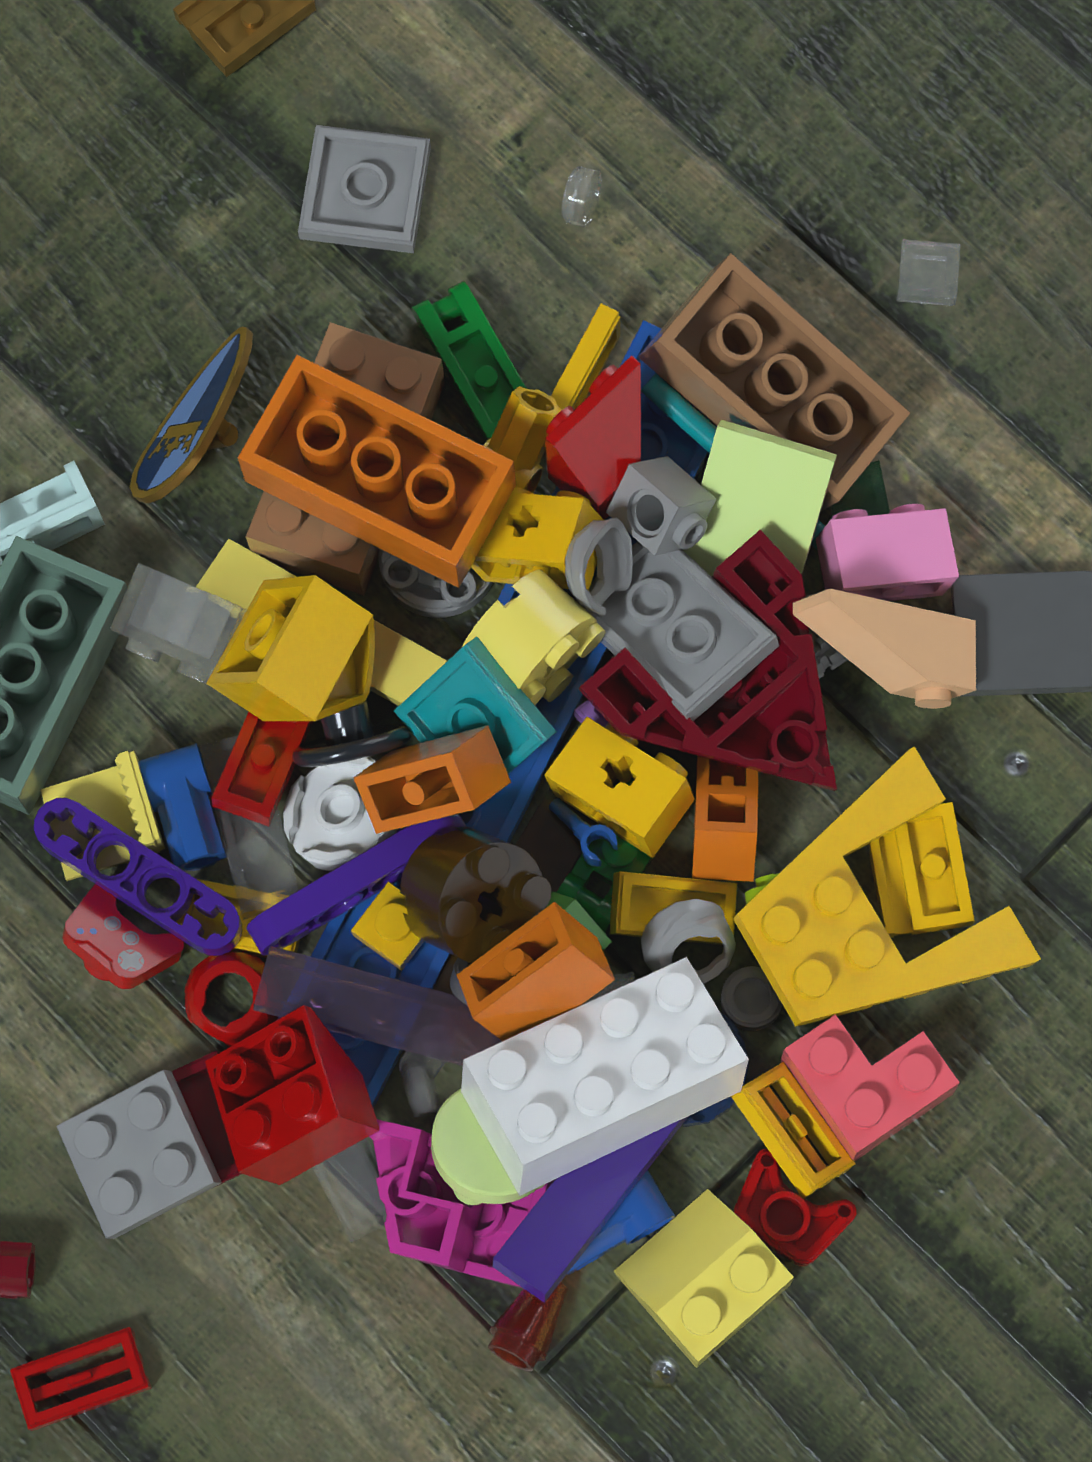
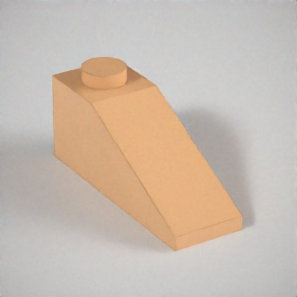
(897, 645)

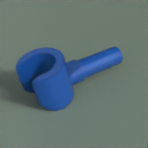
(583, 830)

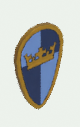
(194, 422)

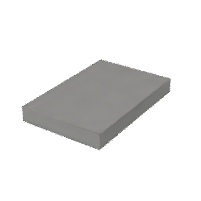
(683, 629)

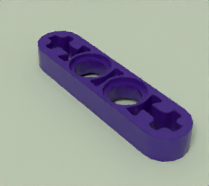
(134, 881)
(343, 887)

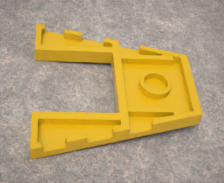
(826, 941)

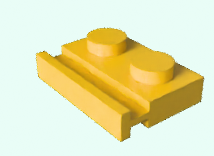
(922, 875)

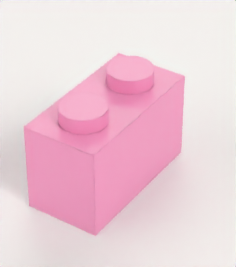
(888, 554)

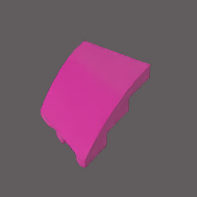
(426, 1216)

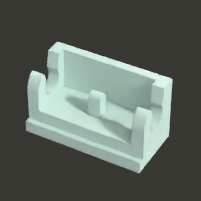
(50, 512)

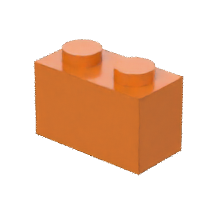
(432, 779)
(535, 974)

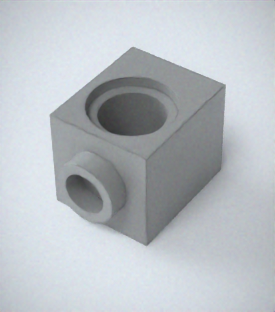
(661, 505)

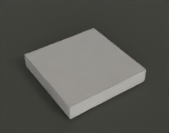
(364, 189)

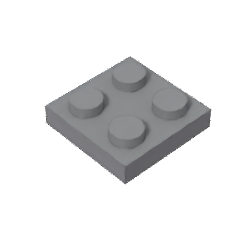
(138, 1154)

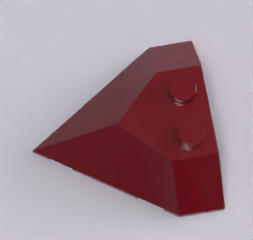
(768, 718)

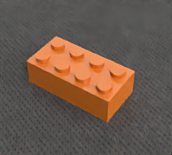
(377, 470)

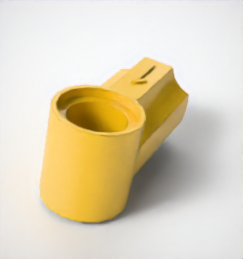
(523, 432)

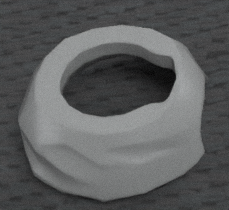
(614, 562)
(685, 921)

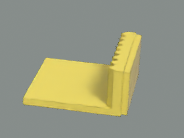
(118, 798)

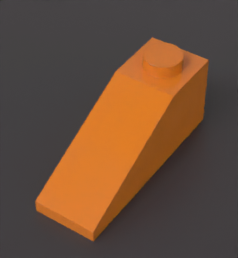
(725, 821)

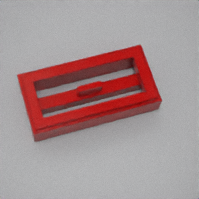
(131, 1361)

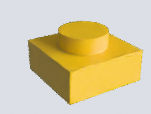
(385, 928)

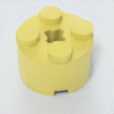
(538, 636)

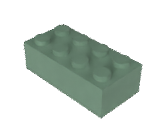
(50, 656)

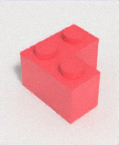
(864, 1100)

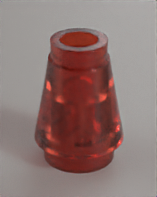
(527, 1328)

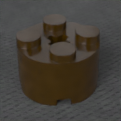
(470, 891)

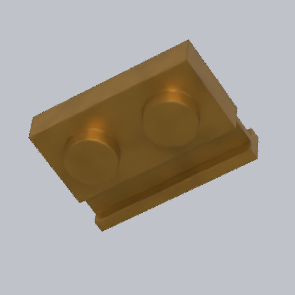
(239, 29)

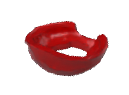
(204, 973)

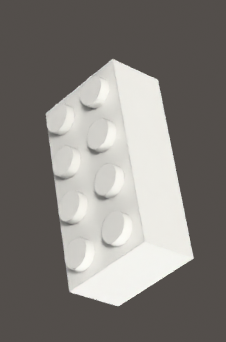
(603, 1075)

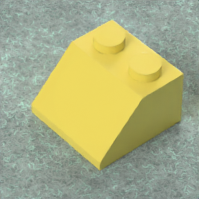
(704, 1276)

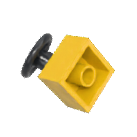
(308, 658)

